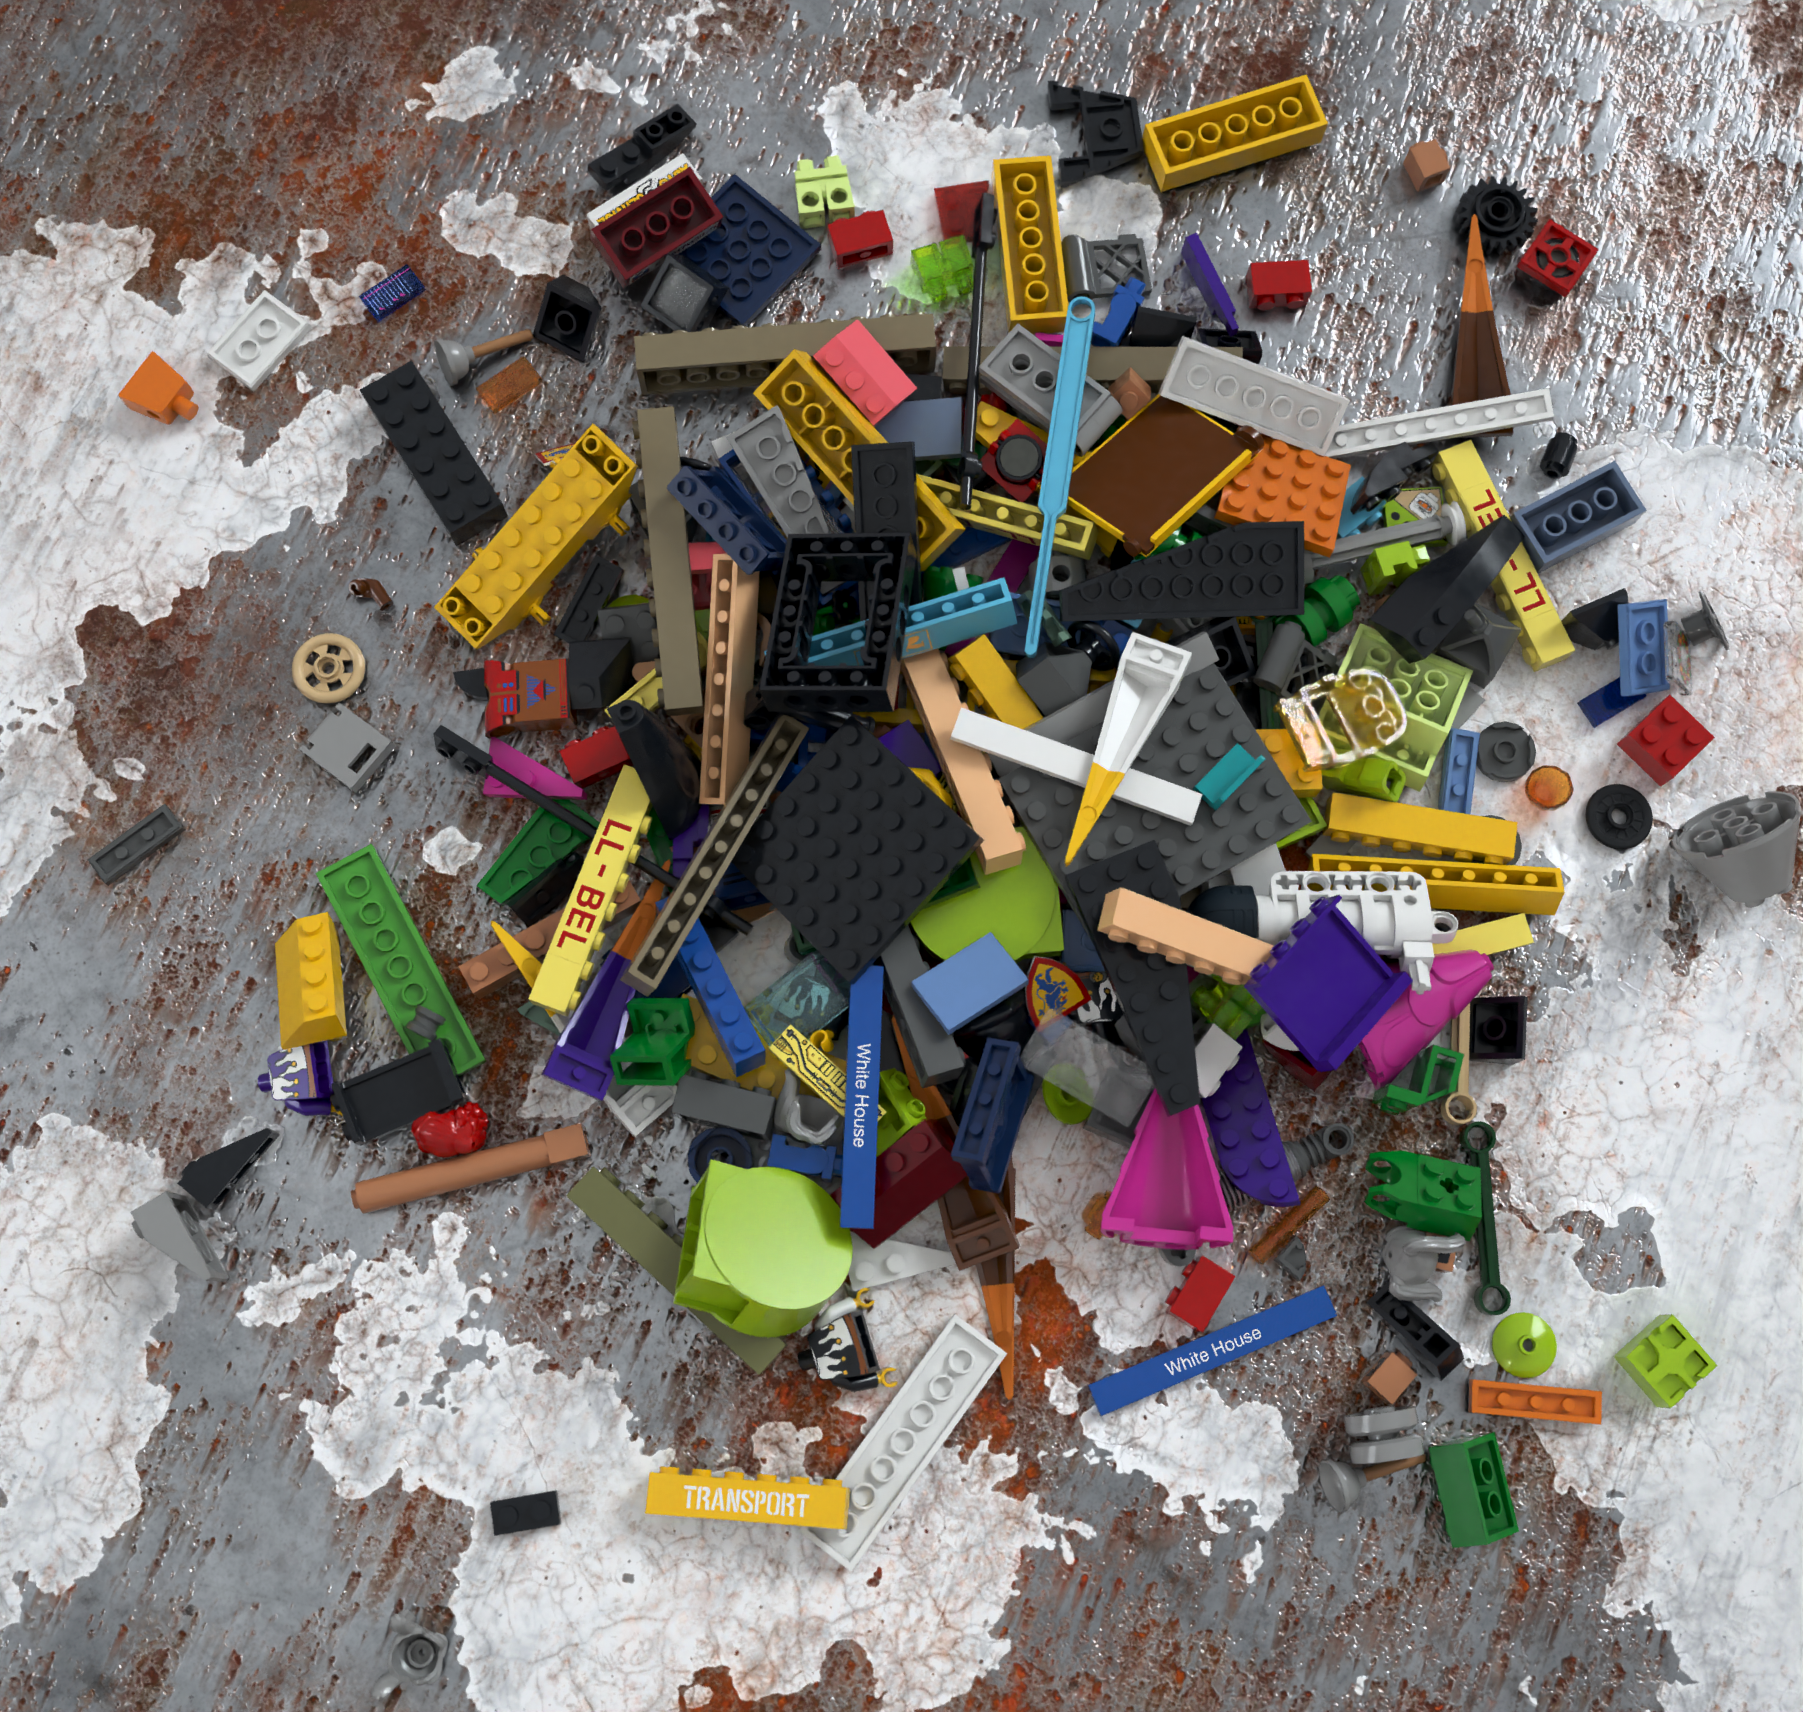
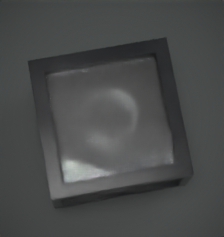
(684, 295)

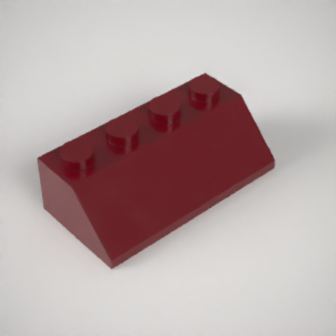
(909, 1179)

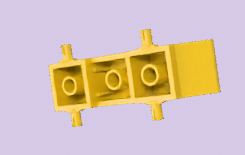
(540, 539)

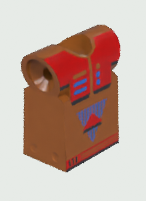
(527, 697)

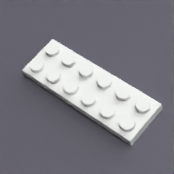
(1253, 396)

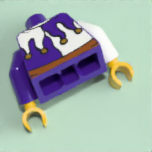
(301, 1078)

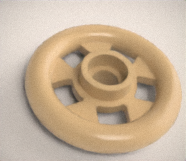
(320, 645)

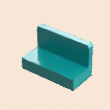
(1227, 776)

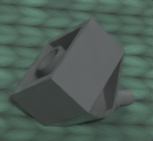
(1479, 643)

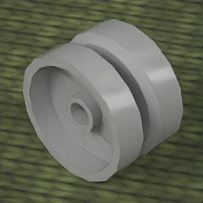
(1383, 1434)

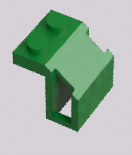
(657, 1044)
(1397, 1099)

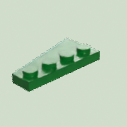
(532, 851)

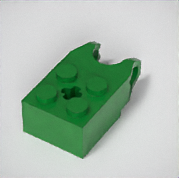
(1427, 1192)

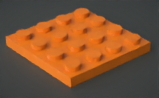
(1288, 486)

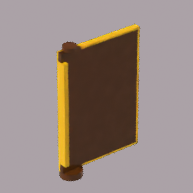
(1158, 472)

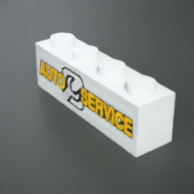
(640, 189)

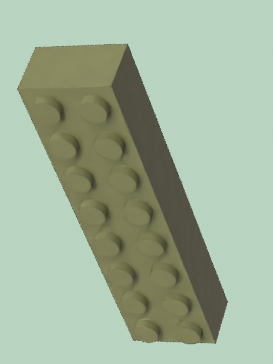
(659, 1254)

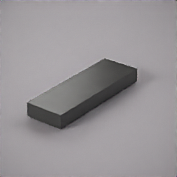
(136, 844)

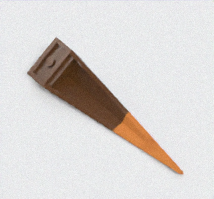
(1479, 359)
(972, 1218)
(997, 1285)

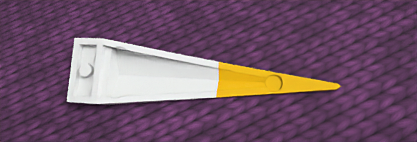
(1141, 692)
(632, 1104)

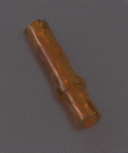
(1279, 1234)

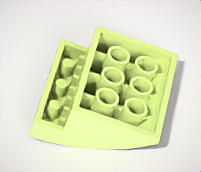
(1428, 691)

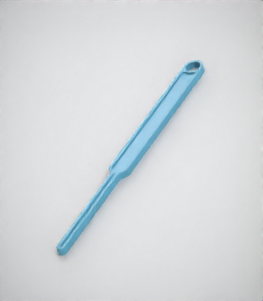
(1060, 451)

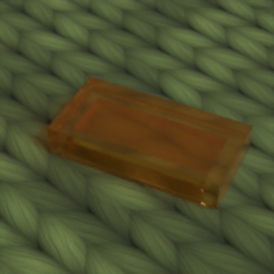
(508, 385)

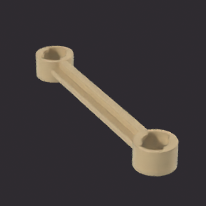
(1460, 1043)

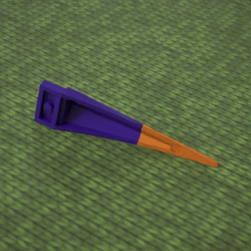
(600, 1020)

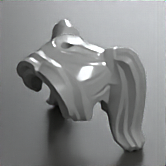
(806, 1116)
(1412, 1261)
(405, 1658)

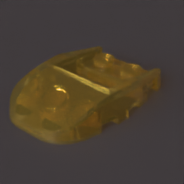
(1364, 708)

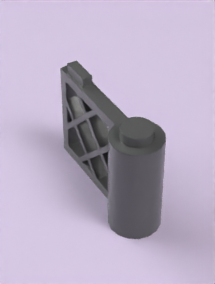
(1082, 265)
(1283, 663)

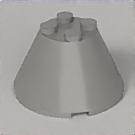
(1745, 845)

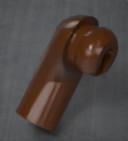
(371, 589)

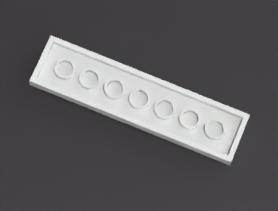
(908, 1437)

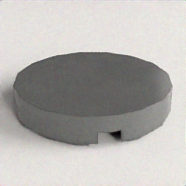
(1505, 752)

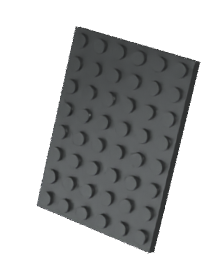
(1183, 747)

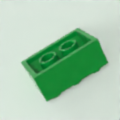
(1473, 1490)

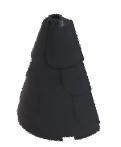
(663, 763)

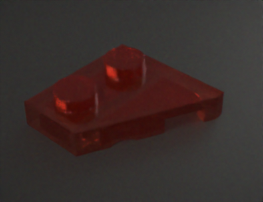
(956, 208)

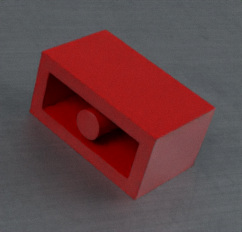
(860, 238)
(1278, 284)
(595, 757)
(1199, 1293)

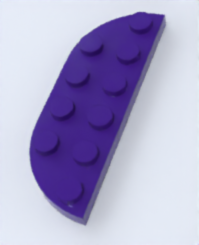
(1248, 1133)

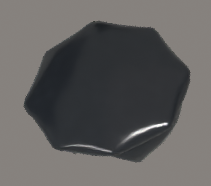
(998, 1022)

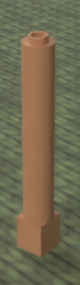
(471, 1169)

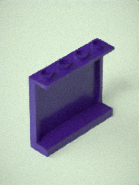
(1325, 985)

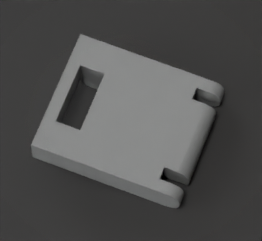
(341, 742)

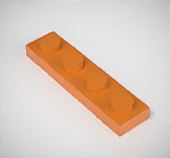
(1535, 1401)

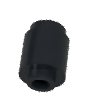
(1559, 455)

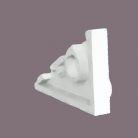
(892, 1262)

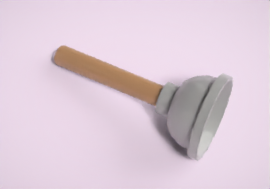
(456, 359)
(1343, 1483)

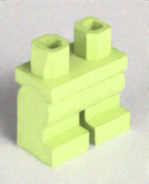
(822, 187)

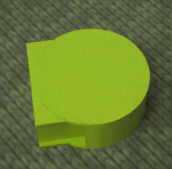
(1012, 904)
(761, 1249)

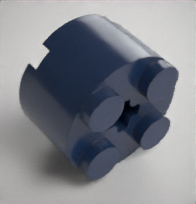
(721, 1142)

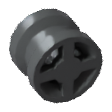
(425, 1023)

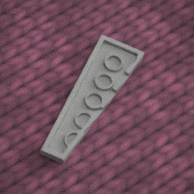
(779, 475)

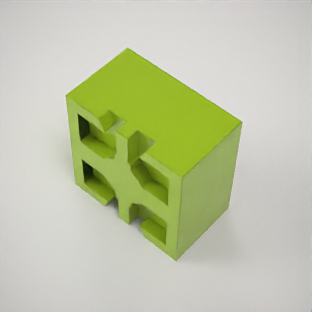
(1665, 1361)

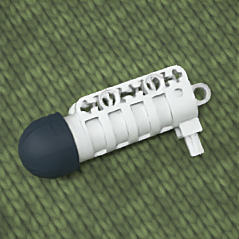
(1389, 921)

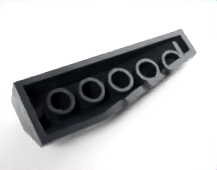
(1441, 592)

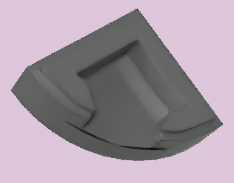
(1293, 1258)

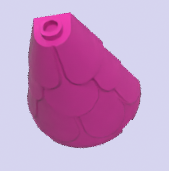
(1420, 1017)
(1168, 1185)

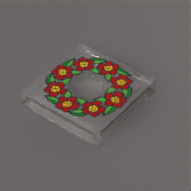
(1677, 658)

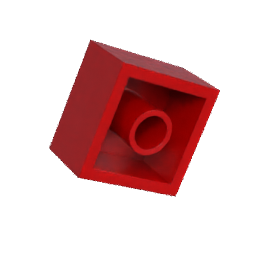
(1665, 740)

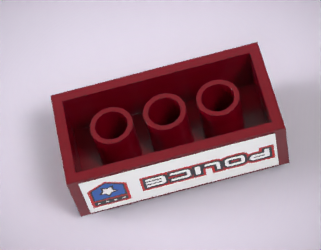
(656, 226)

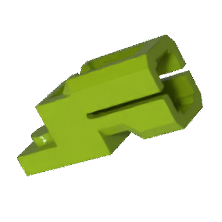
(1366, 778)

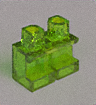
(943, 267)
(1223, 1010)

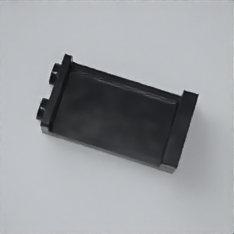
(398, 1093)

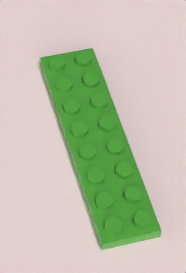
(396, 954)

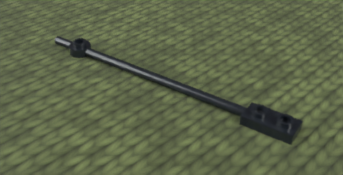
(983, 239)
(479, 762)

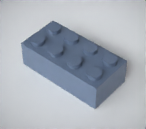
(1577, 516)

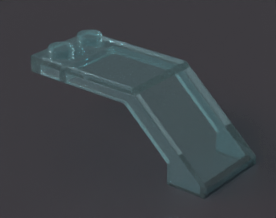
(803, 997)

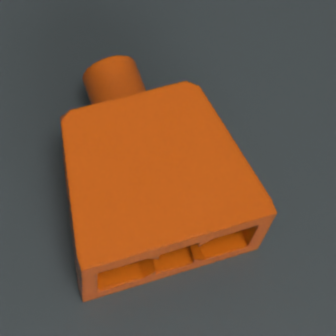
(159, 392)

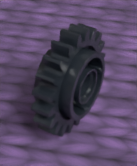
(1516, 215)

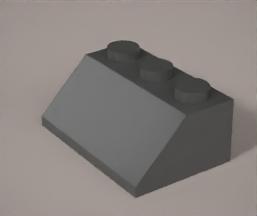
(725, 1106)

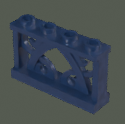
(730, 519)
(993, 1115)

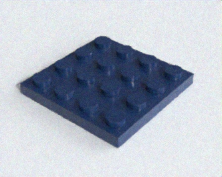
(751, 251)

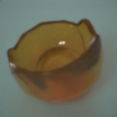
(1548, 788)

